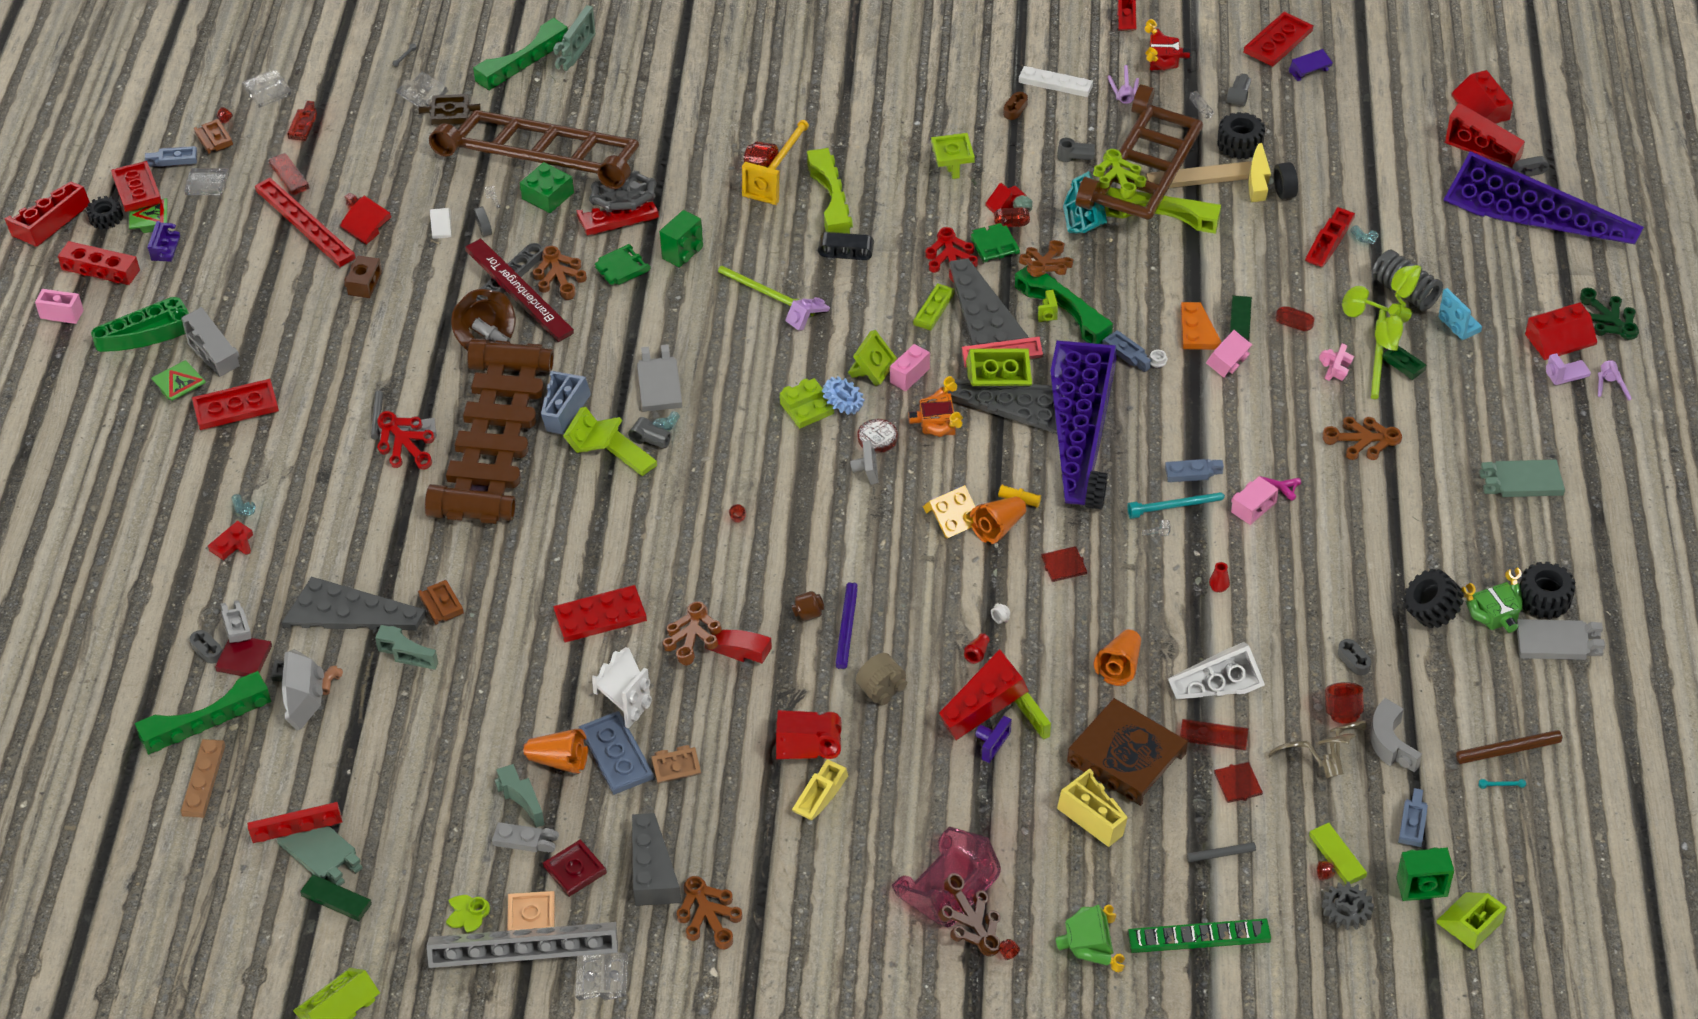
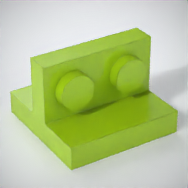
(953, 151)
(873, 359)

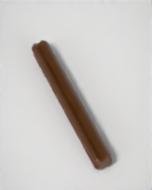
(1509, 746)

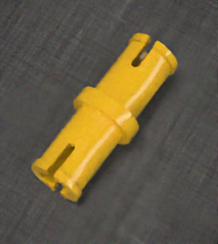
(1029, 498)

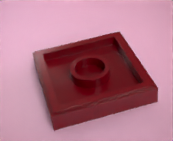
(243, 657)
(574, 868)

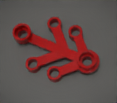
(947, 237)
(403, 437)

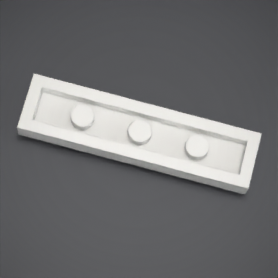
(1055, 81)

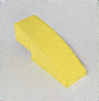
(1259, 175)
(820, 790)

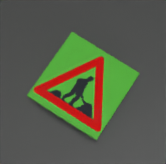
(146, 217)
(178, 380)

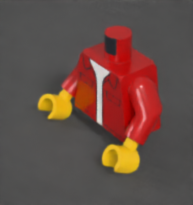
(1163, 50)

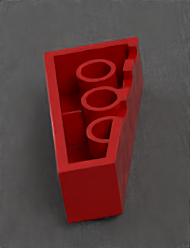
(1481, 136)
(48, 214)
(983, 696)

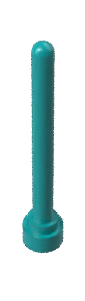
(1136, 509)

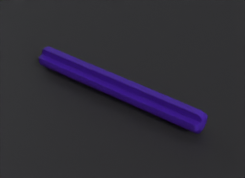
(846, 625)

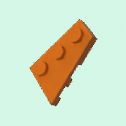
(1197, 328)

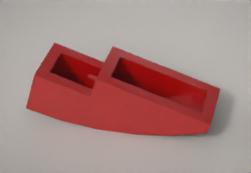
(743, 645)

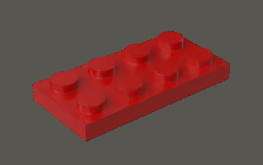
(1278, 39)
(136, 186)
(235, 404)
(599, 613)

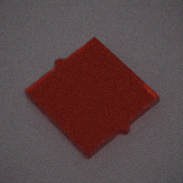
(1064, 564)
(1238, 782)

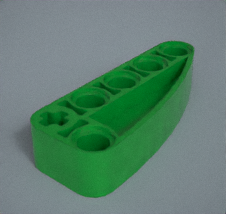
(143, 327)

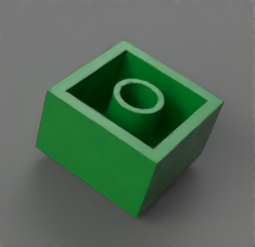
(546, 187)
(681, 238)
(1425, 874)

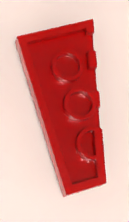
(601, 221)

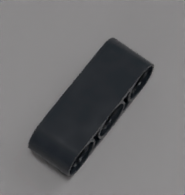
(845, 246)

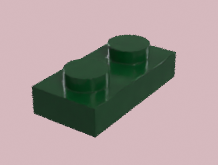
(1405, 362)

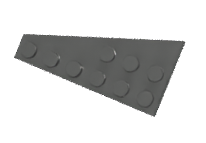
(982, 309)
(1023, 404)
(347, 608)

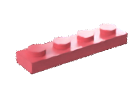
(1032, 344)

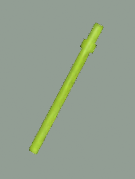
(757, 286)
(1377, 361)

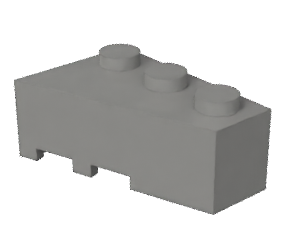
(209, 342)

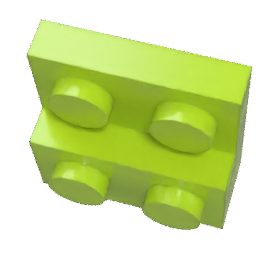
(805, 402)

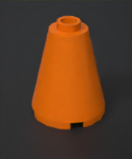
(996, 518)
(1119, 658)
(559, 750)

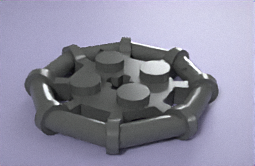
(627, 197)

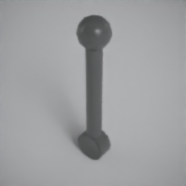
(412, 47)

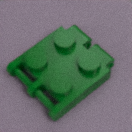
(994, 242)
(621, 266)

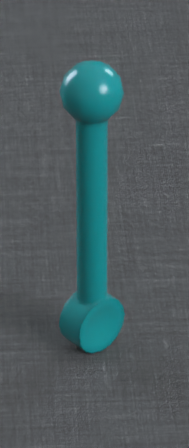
(1484, 783)

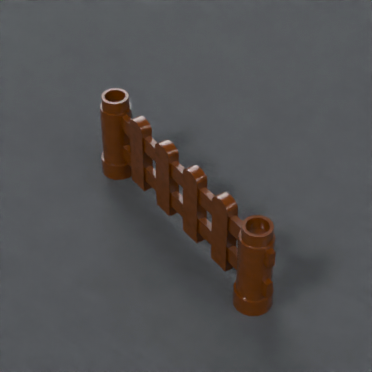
(492, 505)

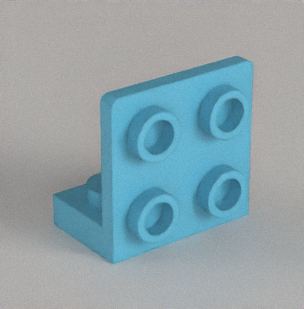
(1457, 316)

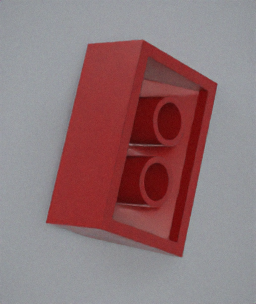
(1484, 97)
(1561, 331)

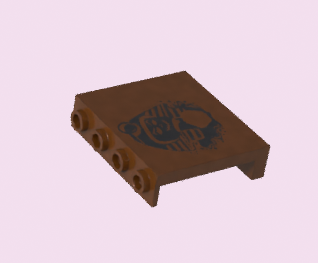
(1126, 750)

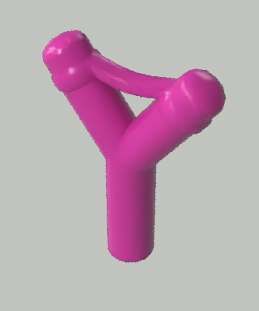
(1283, 486)

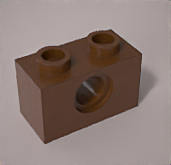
(363, 276)

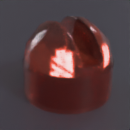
(224, 115)
(739, 510)
(1324, 870)
(1009, 949)

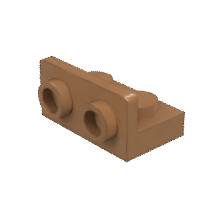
(675, 764)

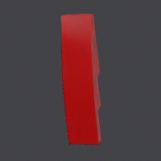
(1330, 237)

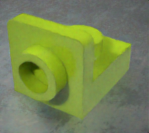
(1049, 309)

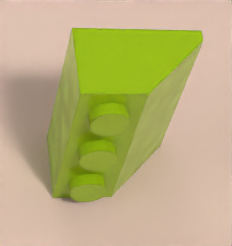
(999, 367)
(340, 997)

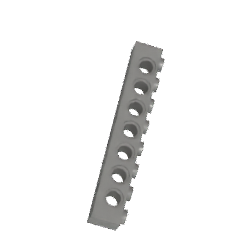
(522, 944)

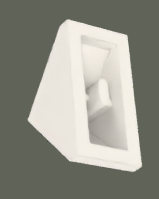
(440, 223)

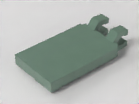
(576, 39)
(1522, 478)
(322, 853)

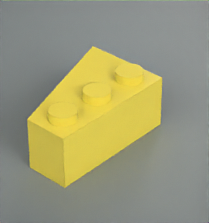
(1093, 809)

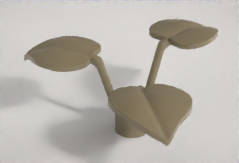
(1331, 762)

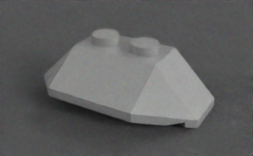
(301, 688)

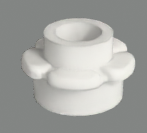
(1158, 358)
(1000, 613)

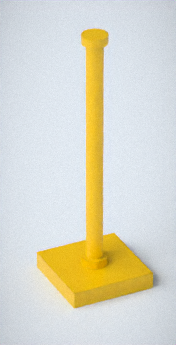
(763, 182)

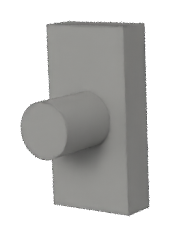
(868, 463)

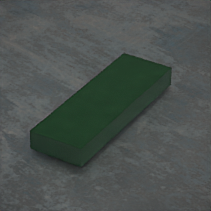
(1241, 315)
(336, 897)

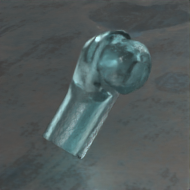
(1363, 237)
(667, 423)
(241, 508)

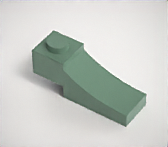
(392, 641)
(519, 791)

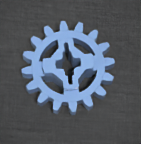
(843, 395)

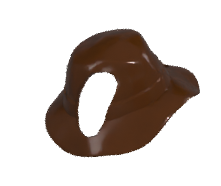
(494, 311)

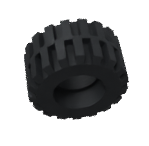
(1240, 135)
(1551, 578)
(1433, 598)

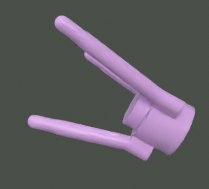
(1126, 92)
(1610, 372)

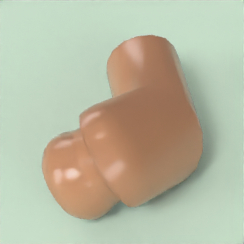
(332, 672)

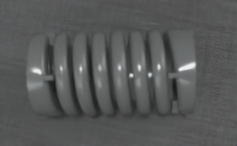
(1391, 264)

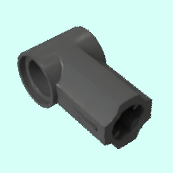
(1239, 92)
(1070, 150)
(645, 431)

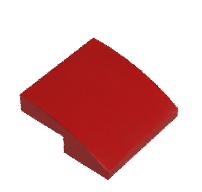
(365, 219)

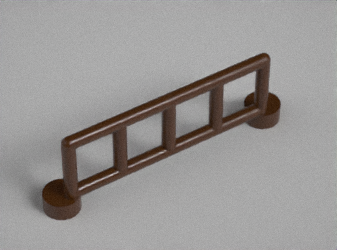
(611, 172)
(1090, 189)

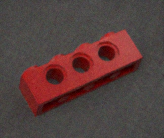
(98, 263)

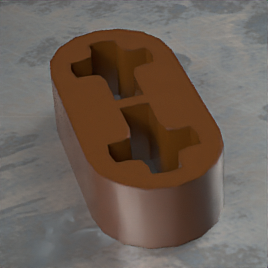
(1018, 102)

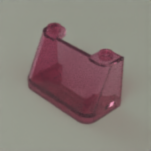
(961, 854)

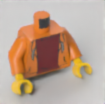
(937, 412)

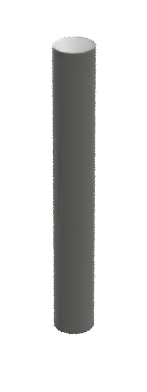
(376, 412)
(1221, 852)

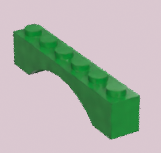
(497, 70)
(1092, 324)
(162, 731)

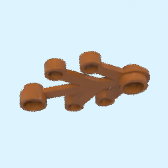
(553, 255)
(1039, 267)
(1386, 436)
(696, 612)
(708, 910)

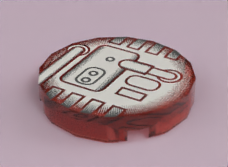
(880, 432)

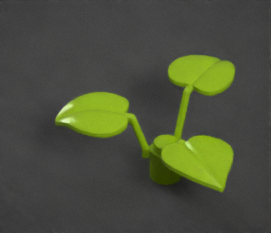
(1388, 331)

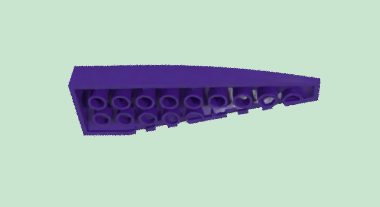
(1513, 197)
(1081, 395)

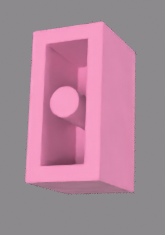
(59, 306)
(1229, 353)
(909, 367)
(1254, 500)

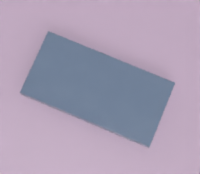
(616, 753)

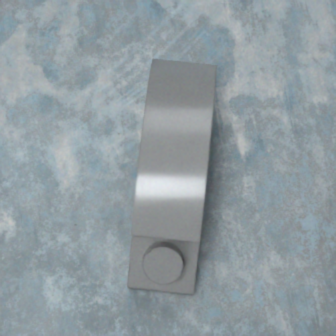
(1386, 743)

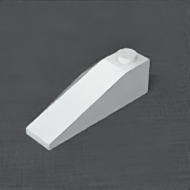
(1222, 674)

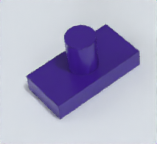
(993, 738)

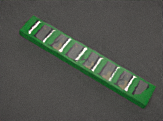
(1199, 935)

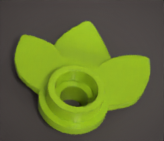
(466, 913)

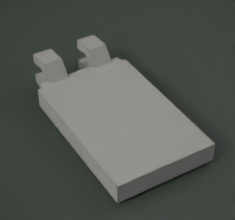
(659, 381)
(1559, 639)

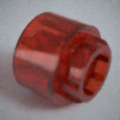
(761, 153)
(1344, 702)

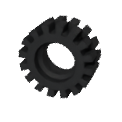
(100, 219)
(1096, 490)

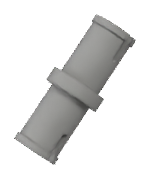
(488, 331)

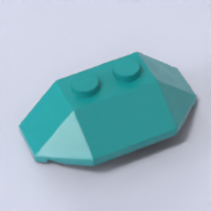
(1080, 219)

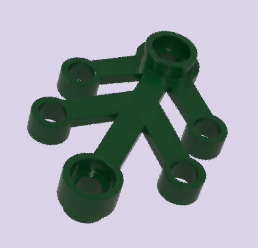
(1626, 329)

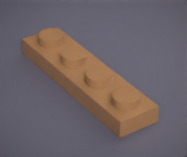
(203, 778)

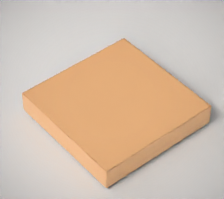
(531, 910)

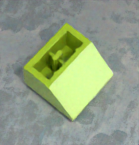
(1473, 918)

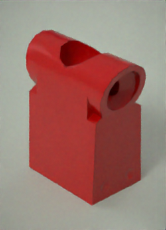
(808, 735)

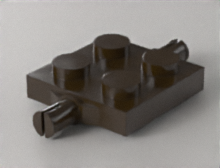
(449, 109)

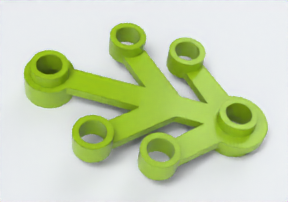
(1114, 158)

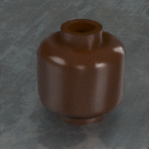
(808, 606)

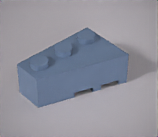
(564, 399)

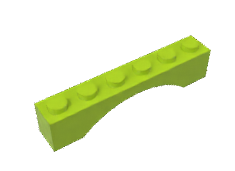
(822, 169)
(1198, 214)

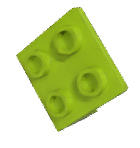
(589, 434)

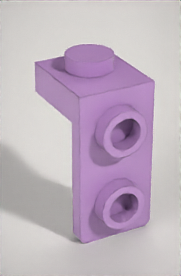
(801, 309)
(1564, 373)

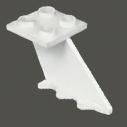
(624, 685)

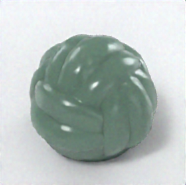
(1023, 202)

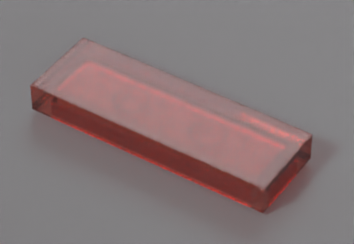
(289, 174)
(1214, 734)

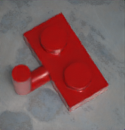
(232, 539)

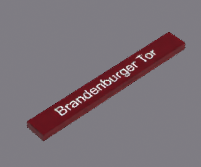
(519, 290)

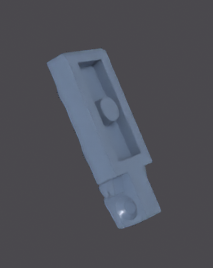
(172, 156)
(1128, 350)
(1193, 470)
(1413, 820)

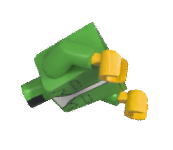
(1496, 605)
(1090, 936)

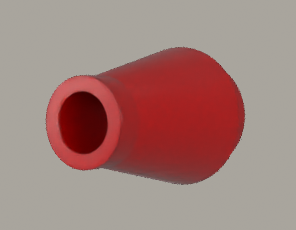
(1220, 579)
(975, 651)

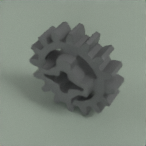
(1347, 906)

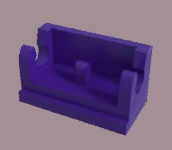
(1309, 63)
(163, 242)

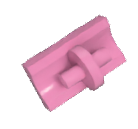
(1334, 360)

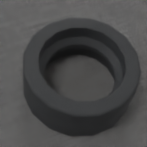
(1285, 180)

